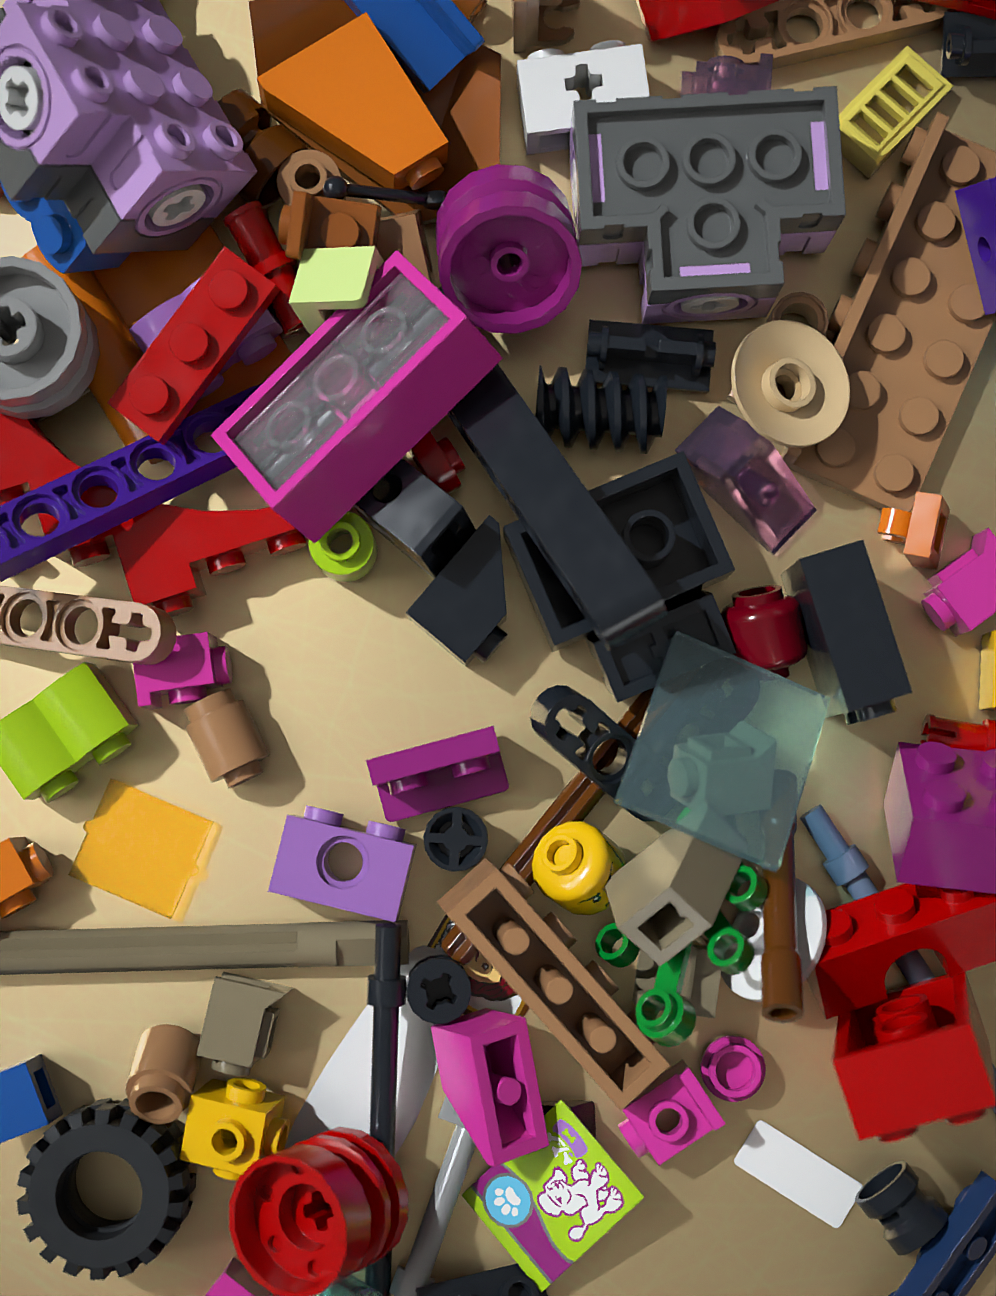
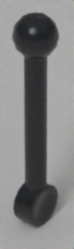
(338, 188)

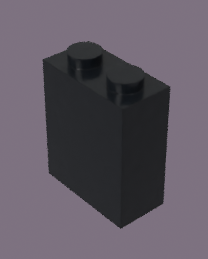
(848, 632)

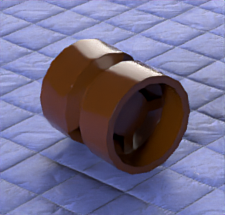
(264, 144)

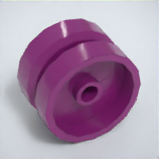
(507, 249)

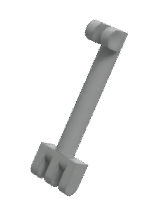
(438, 1210)

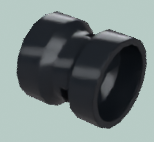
(901, 1207)

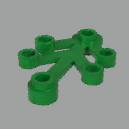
(679, 1014)

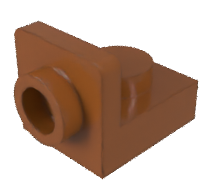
(326, 223)

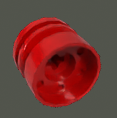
(318, 1212)

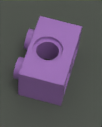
(304, 868)

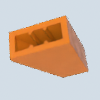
(359, 106)

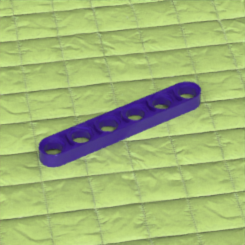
(119, 472)

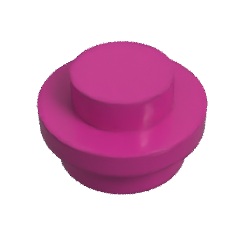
(732, 1068)

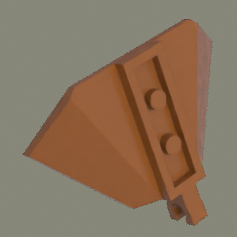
(462, 102)

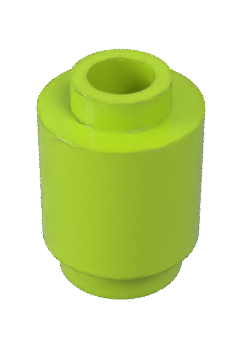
(353, 563)

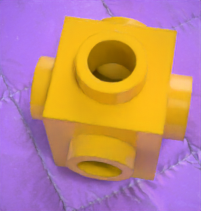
(233, 1126)

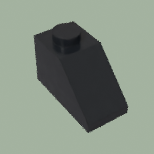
(467, 599)

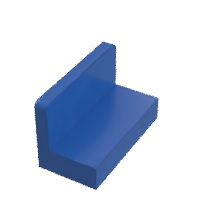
(422, 35)

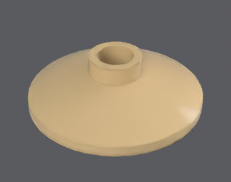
(806, 369)

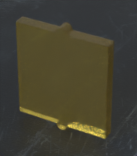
(141, 848)

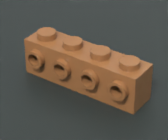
(552, 982)

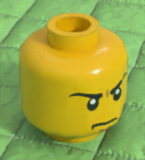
(578, 868)

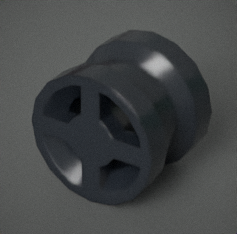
(450, 844)
(434, 974)

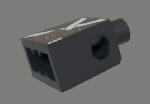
(416, 517)

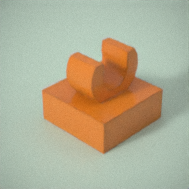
(920, 530)

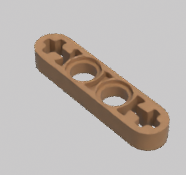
(836, 31)
(59, 621)

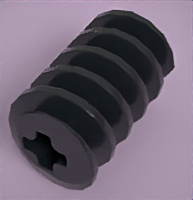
(602, 409)

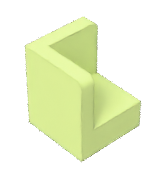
(332, 281)

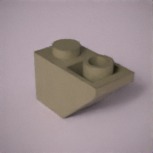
(670, 893)

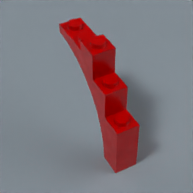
(156, 549)

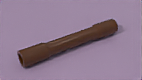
(780, 960)

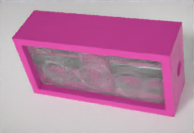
(355, 398)

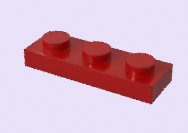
(194, 346)

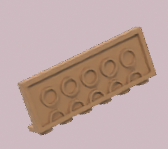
(906, 329)

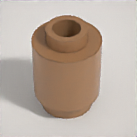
(305, 170)
(226, 738)
(163, 1073)

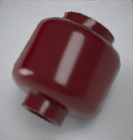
(766, 628)

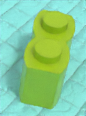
(62, 731)

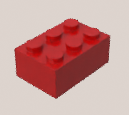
(915, 1059)

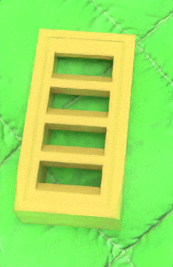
(856, 143)

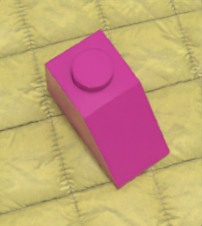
(492, 1082)

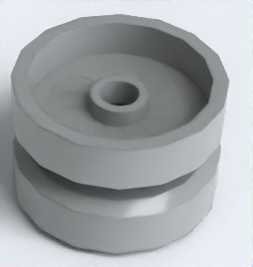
(54, 344)

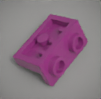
(439, 774)

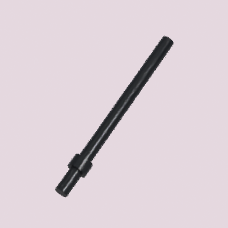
(386, 994)

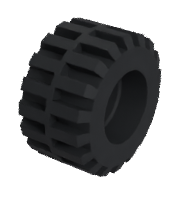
(64, 1219)

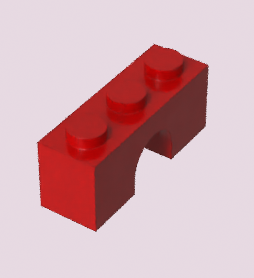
(881, 927)

